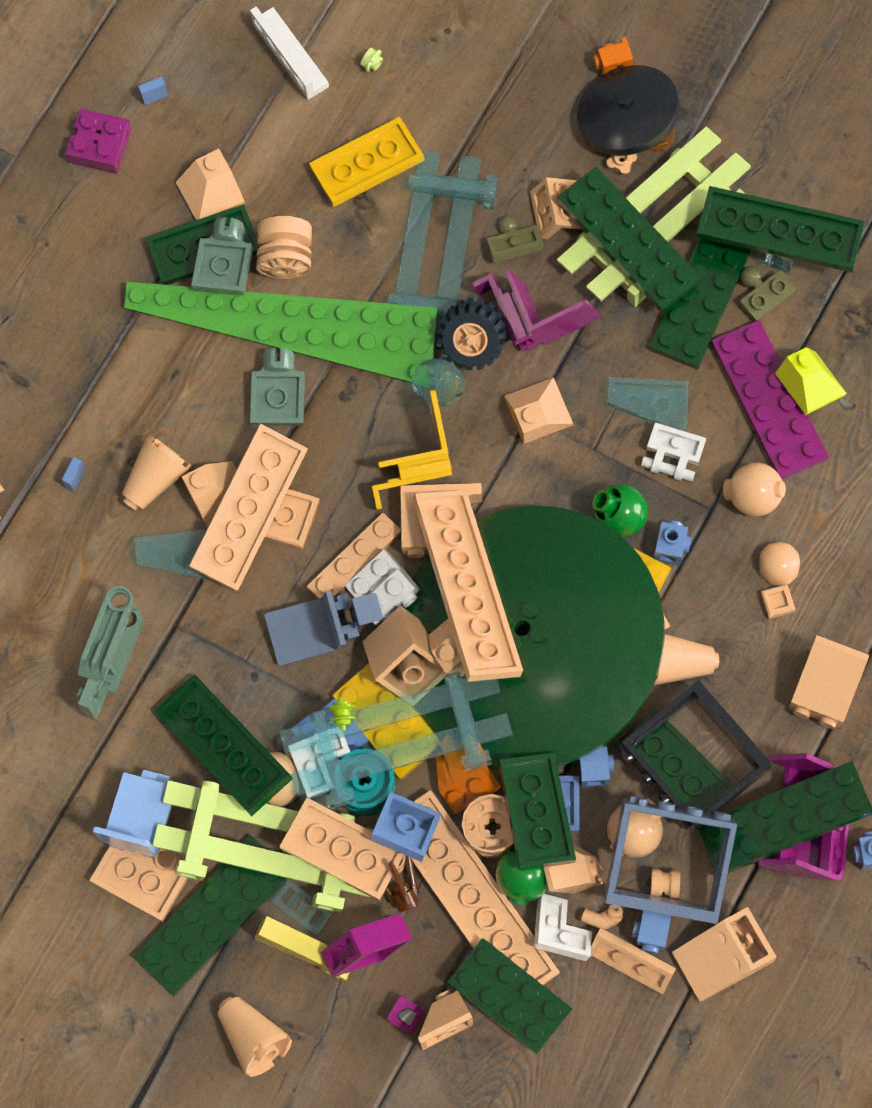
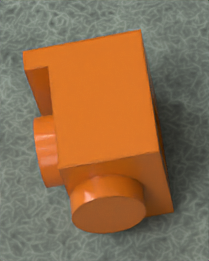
(613, 56)

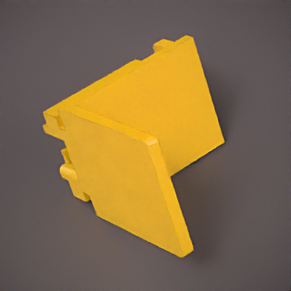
(419, 466)

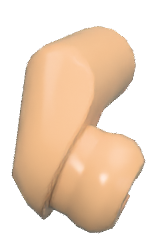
(605, 919)

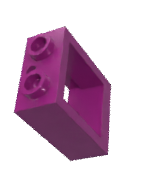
(366, 945)

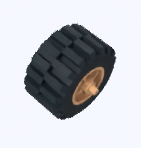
(472, 334)

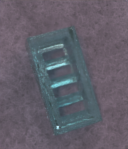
(307, 899)

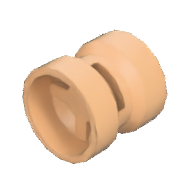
(665, 883)

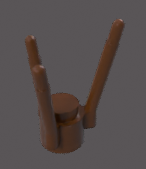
(404, 895)

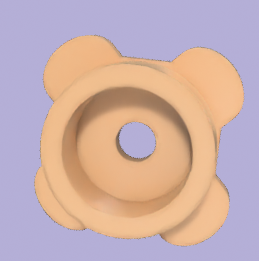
(621, 167)

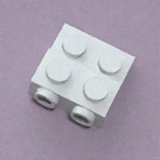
(388, 581)

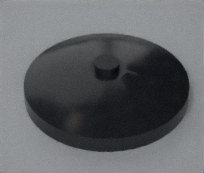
(628, 110)

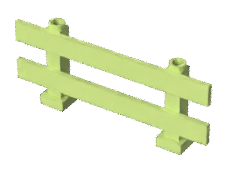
(681, 162)
(199, 846)

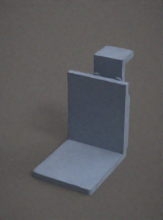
(315, 626)

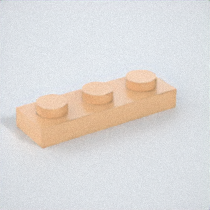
(632, 961)

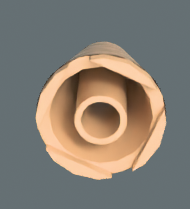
(152, 473)
(685, 660)
(252, 1036)

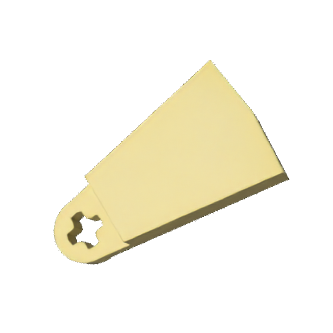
(293, 943)

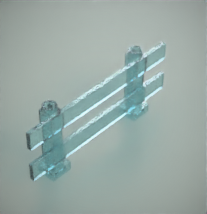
(465, 191)
(336, 772)

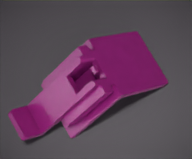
(522, 315)

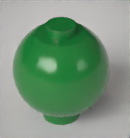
(621, 509)
(519, 885)

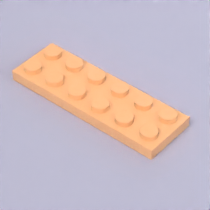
(248, 508)

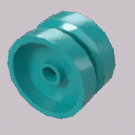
(371, 796)

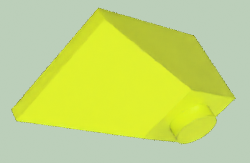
(809, 380)

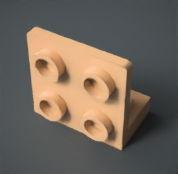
(548, 213)

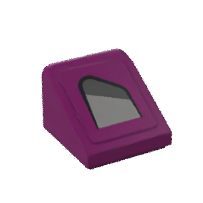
(405, 1015)

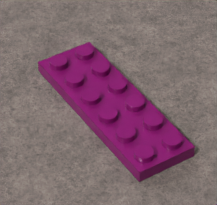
(773, 413)

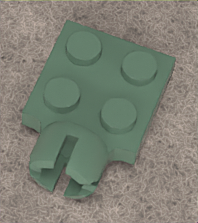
(223, 260)
(278, 391)

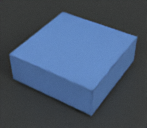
(153, 90)
(73, 474)

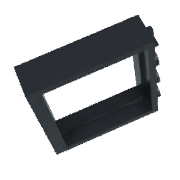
(723, 722)

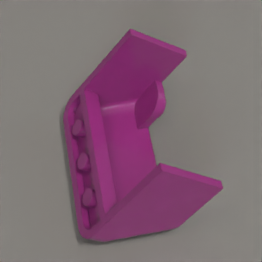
(820, 857)

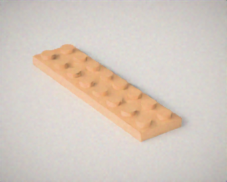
(467, 586)
(475, 898)

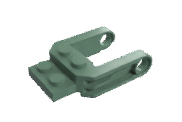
(107, 652)

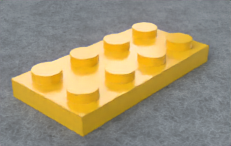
(366, 161)
(366, 691)

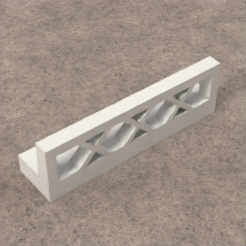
(289, 52)

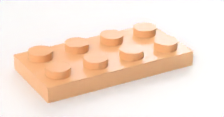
(340, 849)

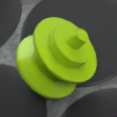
(341, 714)

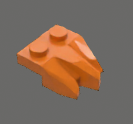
(462, 787)

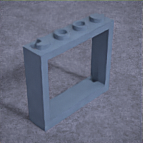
(665, 905)

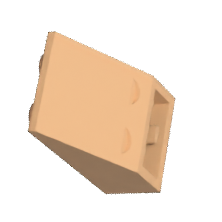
(724, 954)

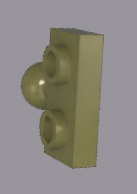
(514, 242)
(765, 295)

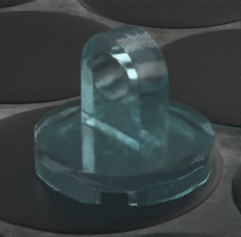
(440, 376)

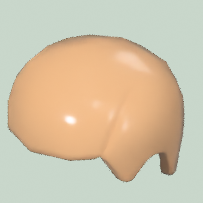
(779, 563)

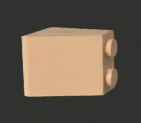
(402, 655)
(828, 683)

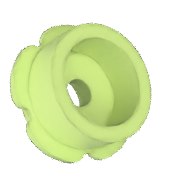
(372, 60)

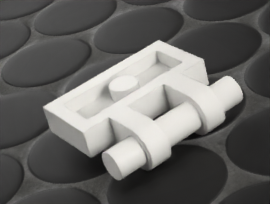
(677, 445)

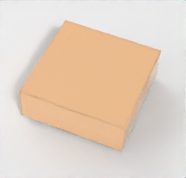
(777, 601)

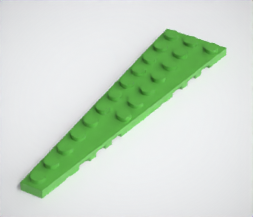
(347, 332)

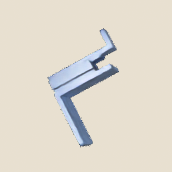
(137, 813)

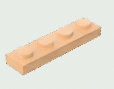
(355, 557)

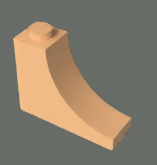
(411, 533)

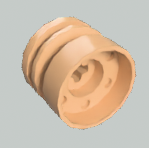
(284, 247)
(479, 817)

